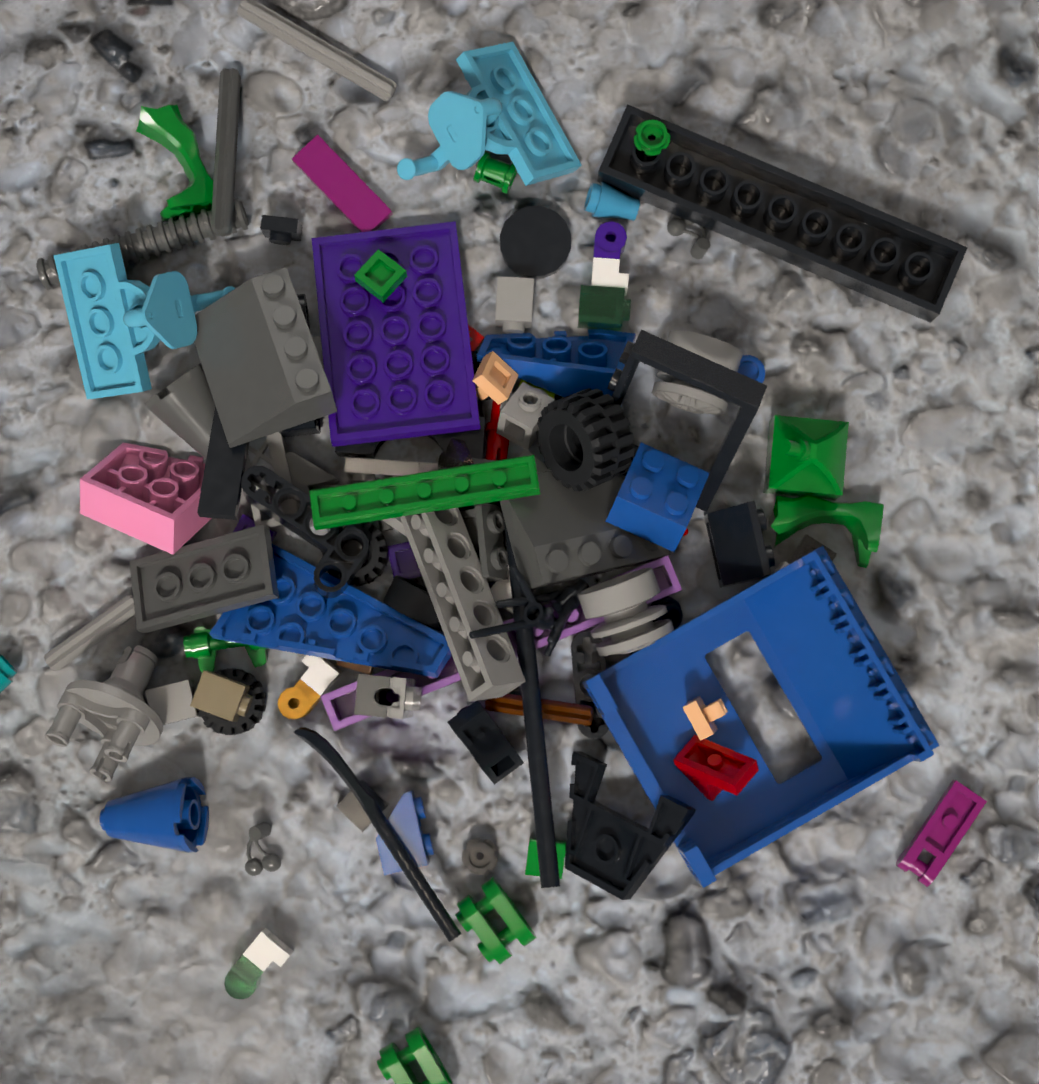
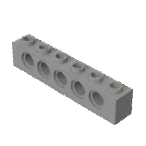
(463, 603)

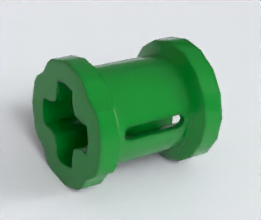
(495, 172)

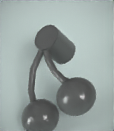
(677, 227)
(270, 862)

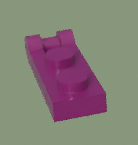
(941, 832)

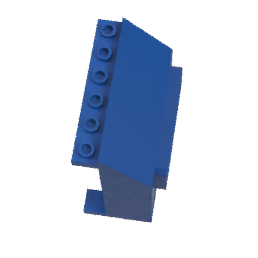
(828, 671)

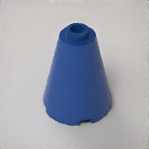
(160, 816)

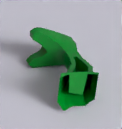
(169, 130)
(860, 519)

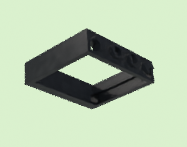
(704, 375)

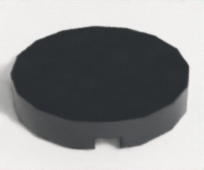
(535, 242)

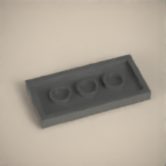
(203, 579)

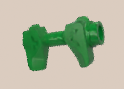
(205, 648)

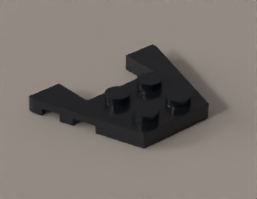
(610, 846)

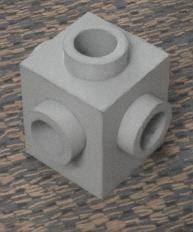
(521, 413)

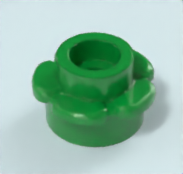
(648, 128)

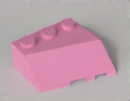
(146, 495)

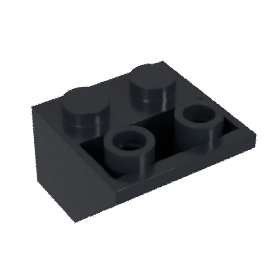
(739, 544)

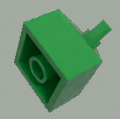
(806, 457)

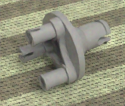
(112, 710)

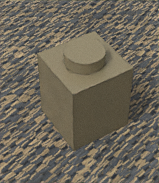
(222, 696)

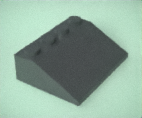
(261, 360)
(566, 533)

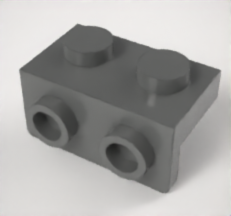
(485, 530)

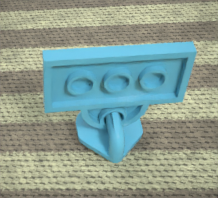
(497, 115)
(123, 318)

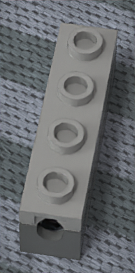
(372, 699)

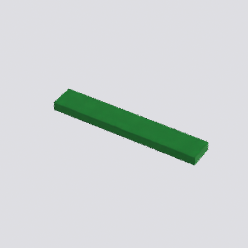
(424, 492)

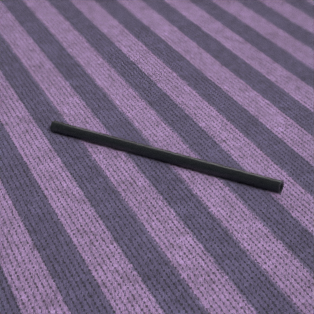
(535, 741)

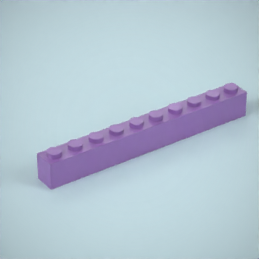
(341, 702)

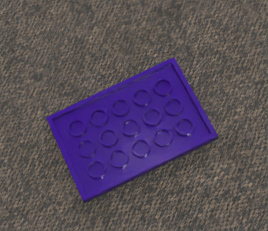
(399, 362)

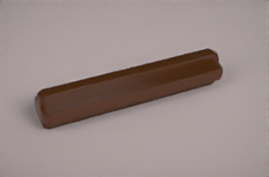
(551, 709)

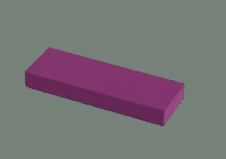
(341, 185)

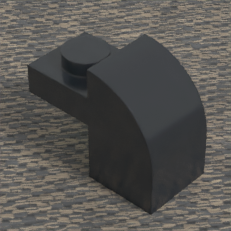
(485, 741)

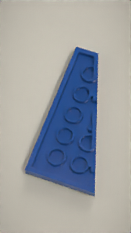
(338, 628)

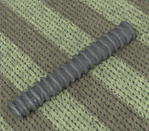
(153, 240)

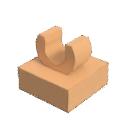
(494, 379)
(703, 716)

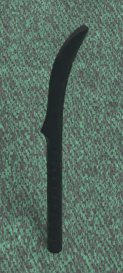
(384, 830)

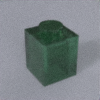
(603, 308)

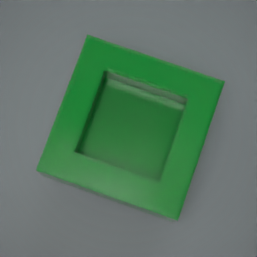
(380, 275)

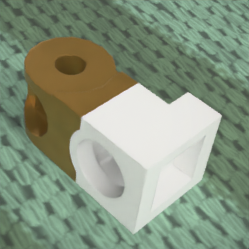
(307, 692)

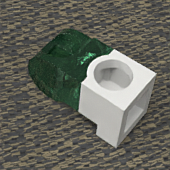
(246, 973)

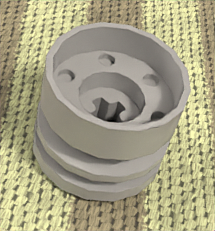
(687, 396)
(625, 612)

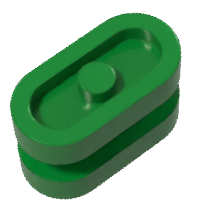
(473, 916)
(395, 1061)

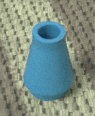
(610, 203)

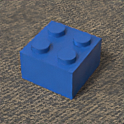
(657, 497)

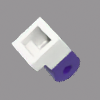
(608, 247)

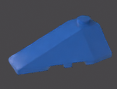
(561, 362)

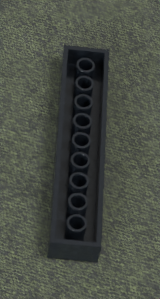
(785, 216)

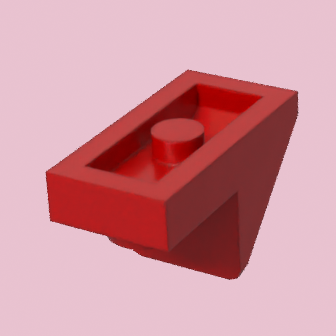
(715, 767)

